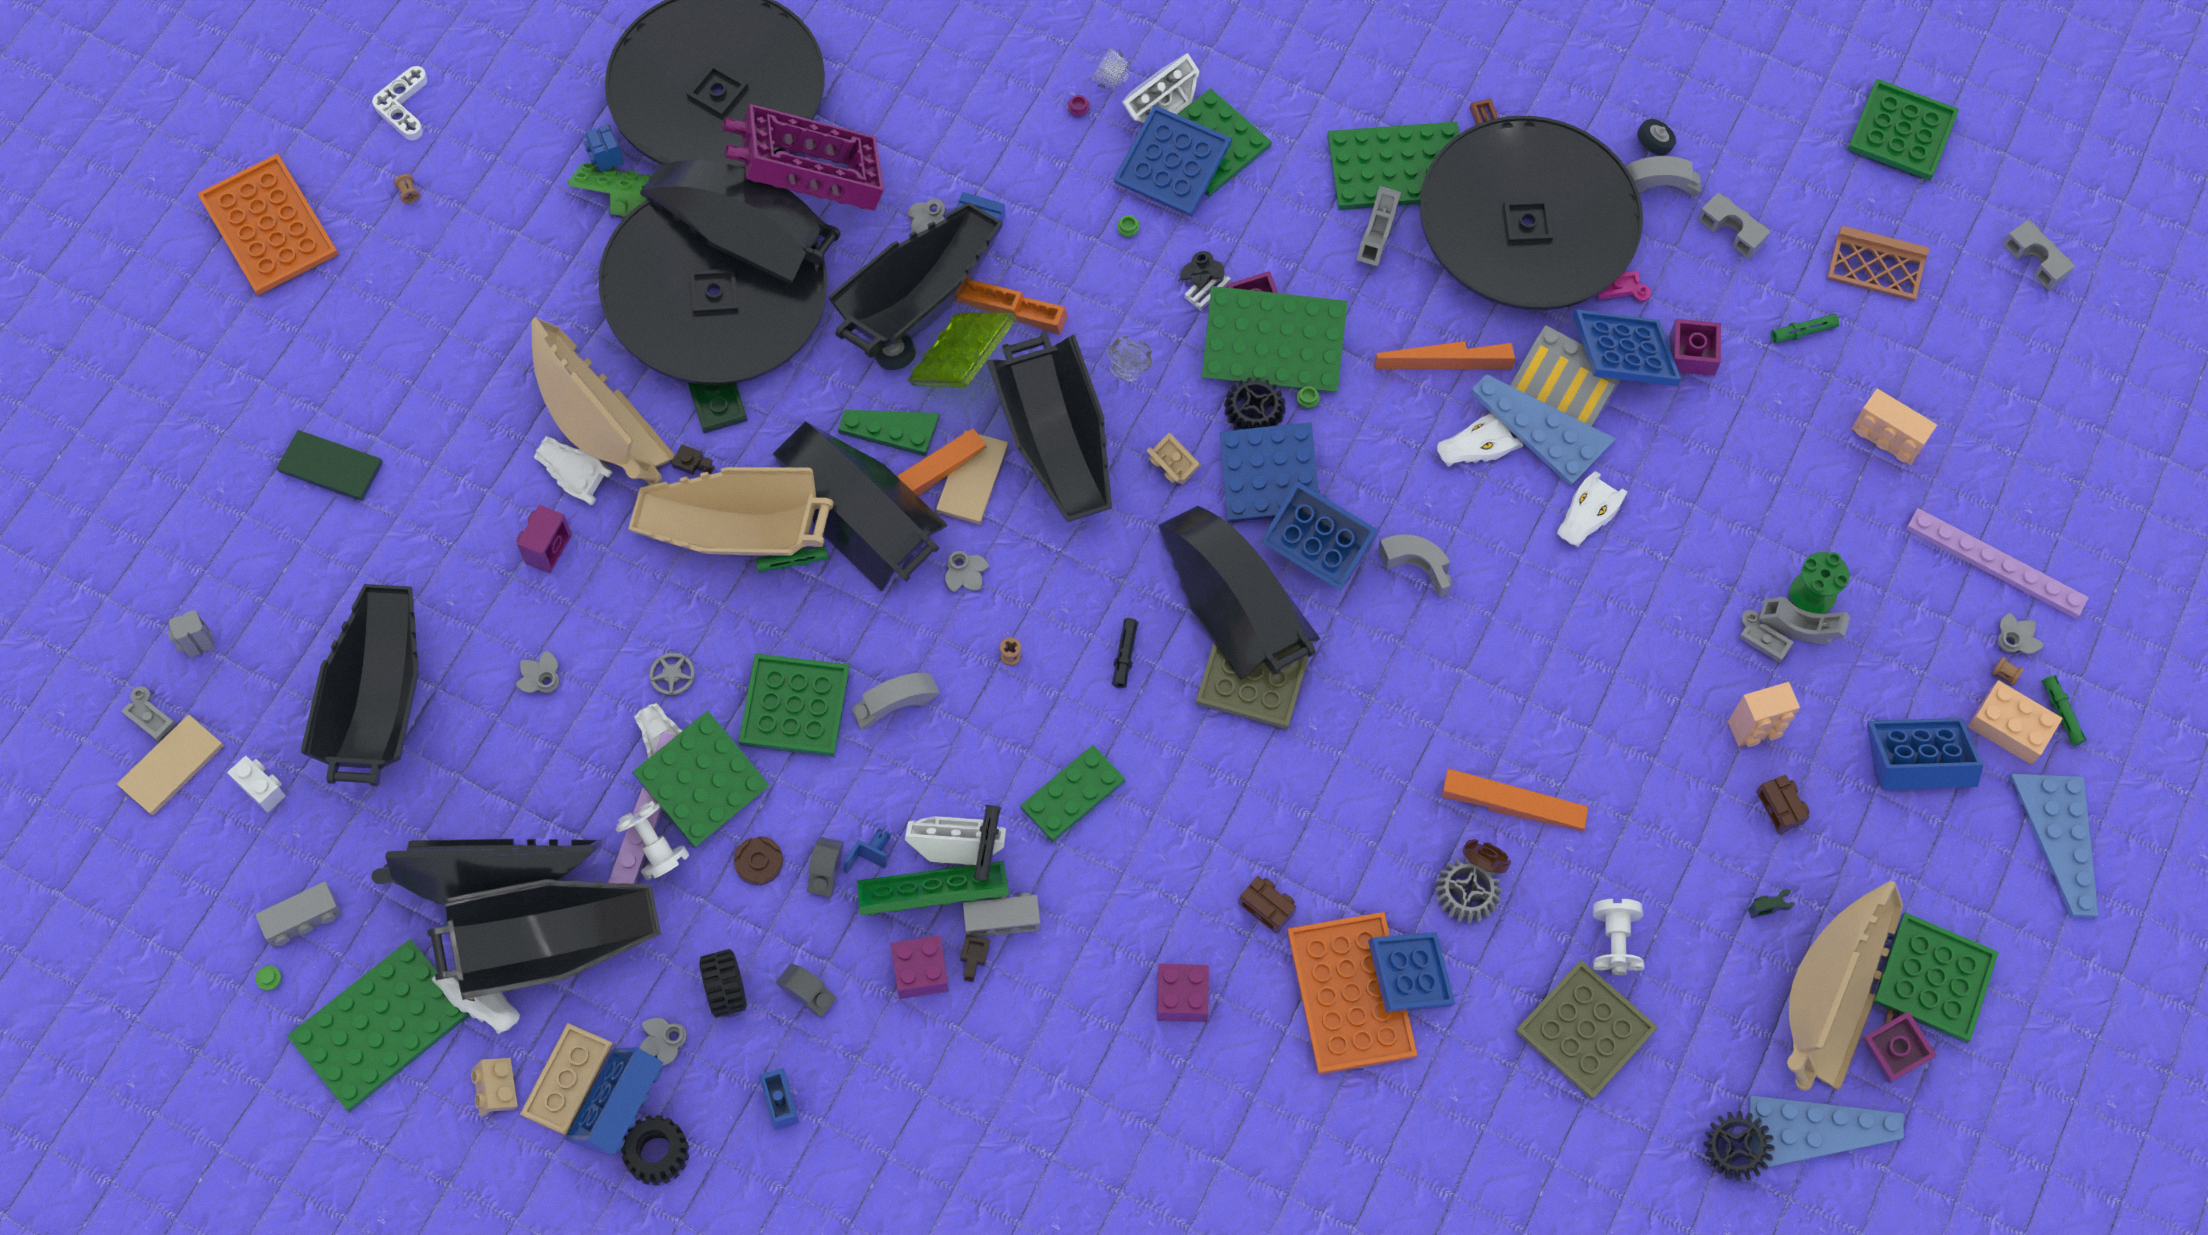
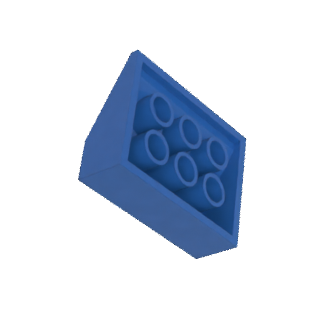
(1319, 535)
(1924, 754)
(615, 1100)

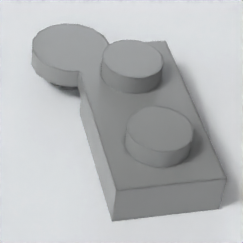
(1763, 637)
(147, 715)

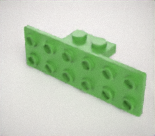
(622, 186)

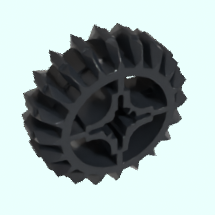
(1257, 398)
(1721, 1131)

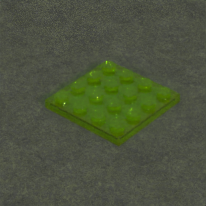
(961, 349)

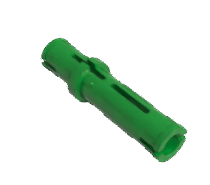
(1781, 334)
(800, 557)
(2060, 702)

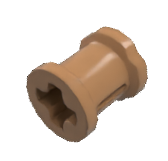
(407, 188)
(1008, 657)
(2007, 671)

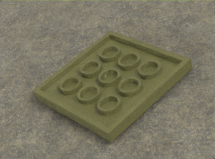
(1258, 696)
(1586, 1029)

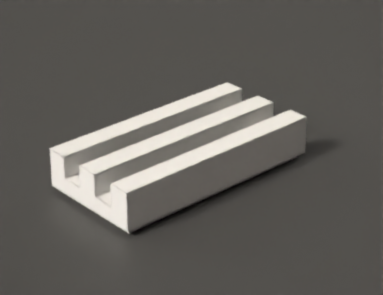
(1194, 289)

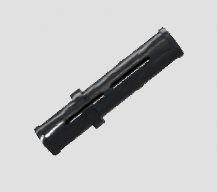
(1123, 661)
(987, 840)

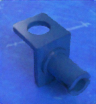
(870, 851)

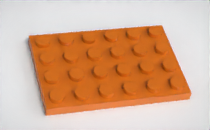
(267, 224)
(1344, 995)

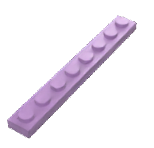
(1997, 563)
(631, 854)

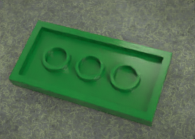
(1072, 793)

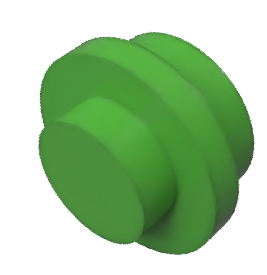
(1128, 226)
(1308, 397)
(268, 978)

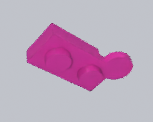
(1627, 285)

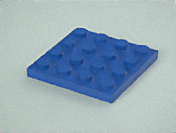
(1172, 160)
(1626, 348)
(1264, 466)

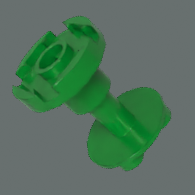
(1819, 582)

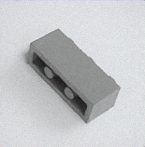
(298, 914)
(1002, 915)

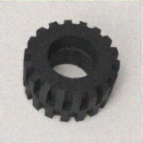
(722, 983)
(669, 1165)

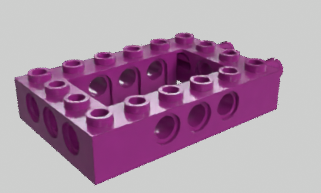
(767, 128)

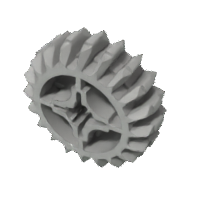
(1477, 892)

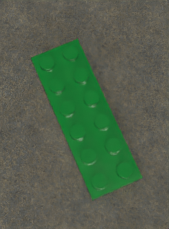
(929, 889)

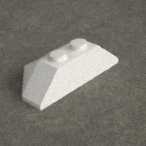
(1168, 88)
(949, 839)

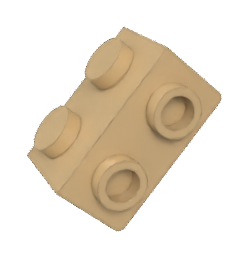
(1174, 459)
(494, 1085)

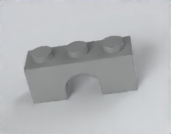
(1722, 212)
(2029, 240)

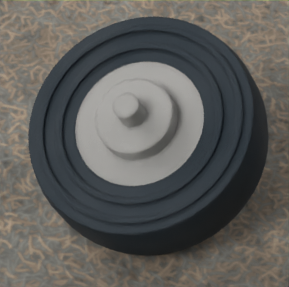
(1656, 137)
(896, 355)

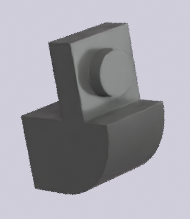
(823, 866)
(806, 988)

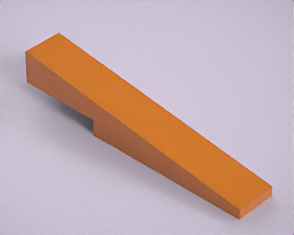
(1004, 300)
(1448, 356)
(942, 462)
(1513, 800)

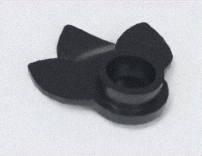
(1201, 271)

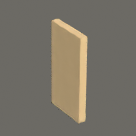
(971, 485)
(170, 765)
(566, 1079)

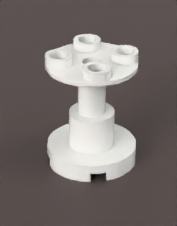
(656, 848)
(1618, 927)

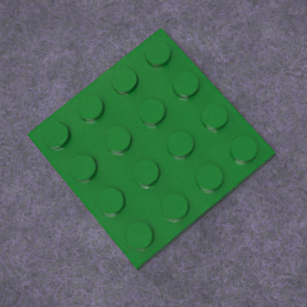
(1221, 117)
(1903, 129)
(794, 705)
(700, 779)
(1936, 977)

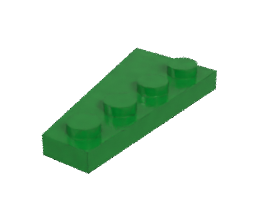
(893, 429)

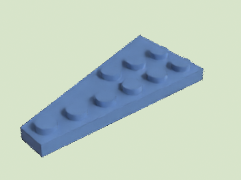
(1554, 436)
(2061, 828)
(1819, 1130)

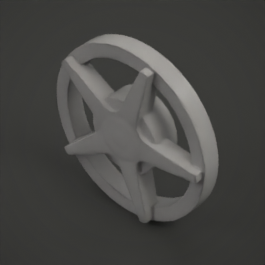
(672, 674)

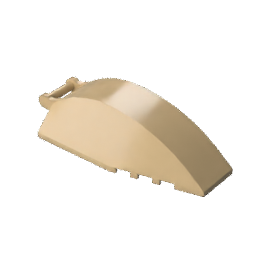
(589, 411)
(734, 512)
(1834, 987)

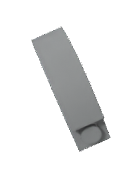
(1665, 171)
(1379, 226)
(1419, 552)
(1802, 625)
(893, 694)

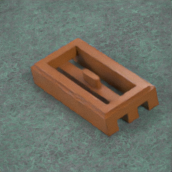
(1480, 104)

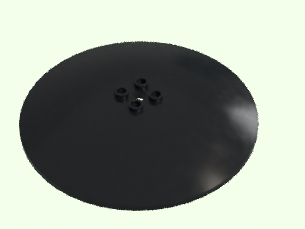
(685, 49)
(1539, 170)
(661, 310)

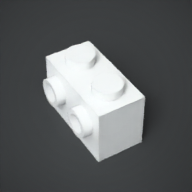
(256, 783)

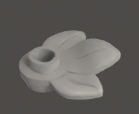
(922, 214)
(967, 574)
(2020, 634)
(536, 673)
(659, 1042)

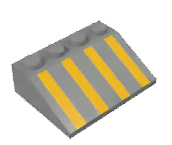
(1561, 376)

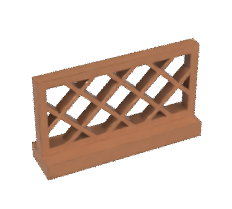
(1878, 245)

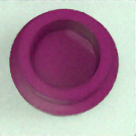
(1078, 105)

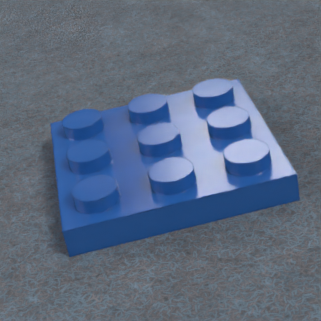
(1411, 972)

